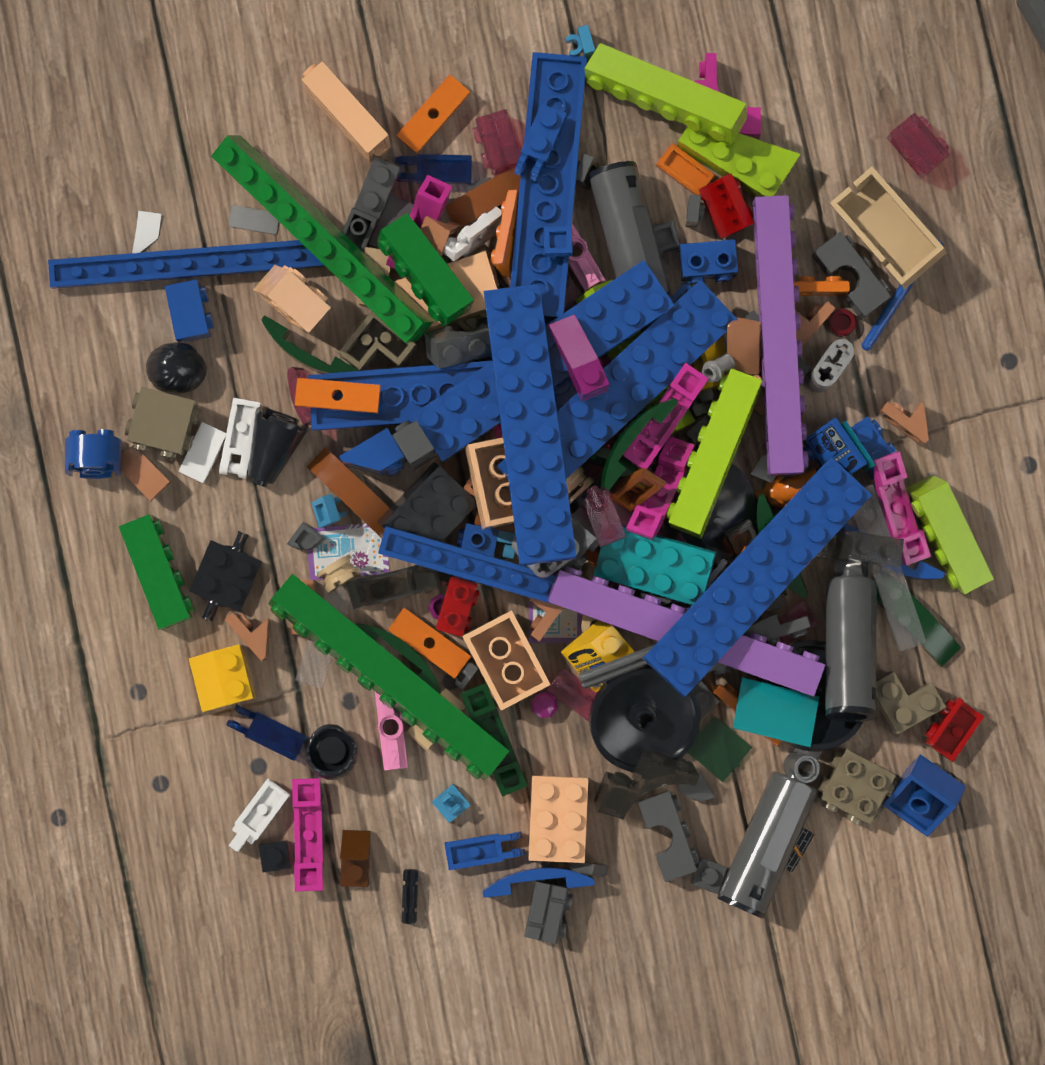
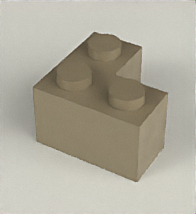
(373, 338)
(905, 709)

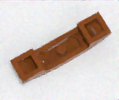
(483, 198)
(349, 489)

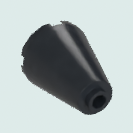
(272, 444)

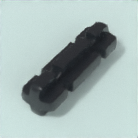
(409, 896)

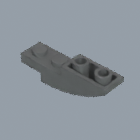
(371, 202)
(772, 629)

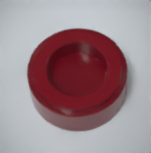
(842, 322)

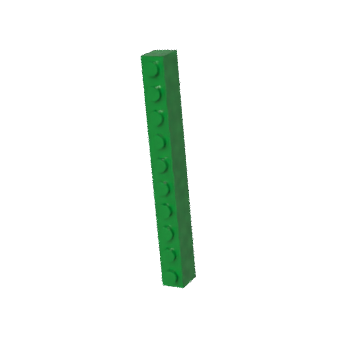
(322, 238)
(388, 678)

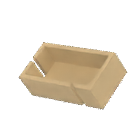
(888, 228)

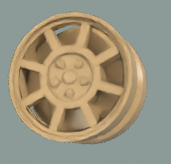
(575, 480)
(338, 573)

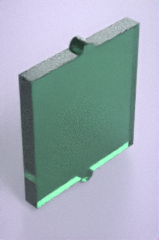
(719, 749)

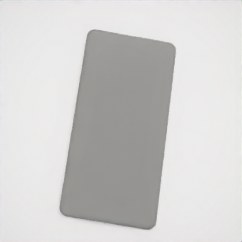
(253, 219)

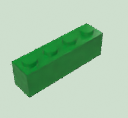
(424, 270)
(156, 572)

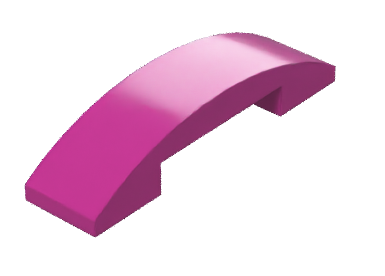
(653, 436)
(672, 466)
(897, 508)
(308, 834)

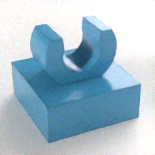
(584, 42)
(326, 510)
(507, 538)
(451, 803)

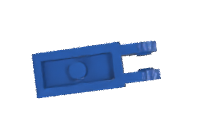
(541, 140)
(480, 850)

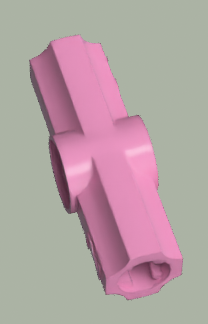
(584, 266)
(393, 746)

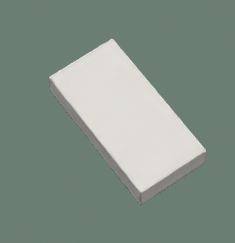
(203, 453)

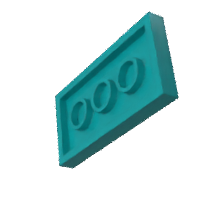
(657, 566)

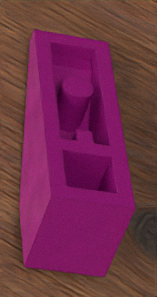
(579, 358)

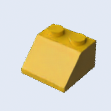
(222, 678)

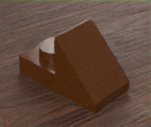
(355, 858)

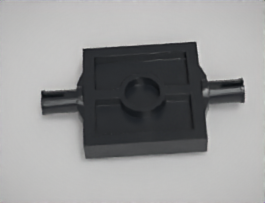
(225, 576)

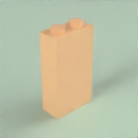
(345, 111)
(476, 276)

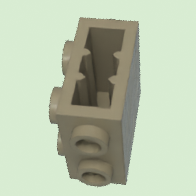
(162, 422)
(856, 787)

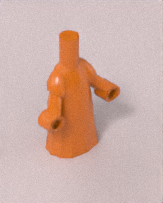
(783, 490)

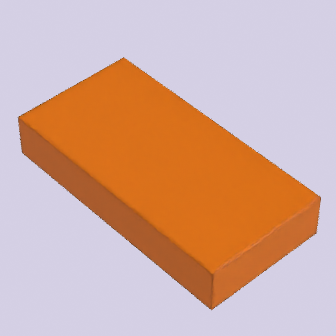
(685, 169)

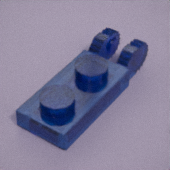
(446, 168)
(269, 733)

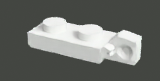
(473, 236)
(258, 814)

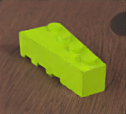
(754, 163)
(949, 534)

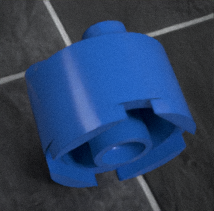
(92, 454)

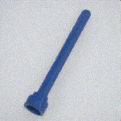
(886, 315)

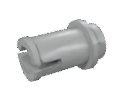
(718, 367)

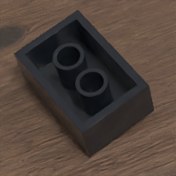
(430, 506)

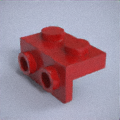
(726, 205)
(456, 606)
(953, 728)

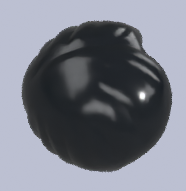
(176, 368)
(331, 752)

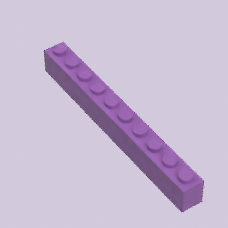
(778, 336)
(654, 620)

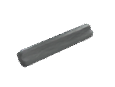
(614, 668)

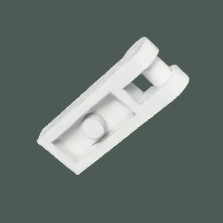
(239, 437)

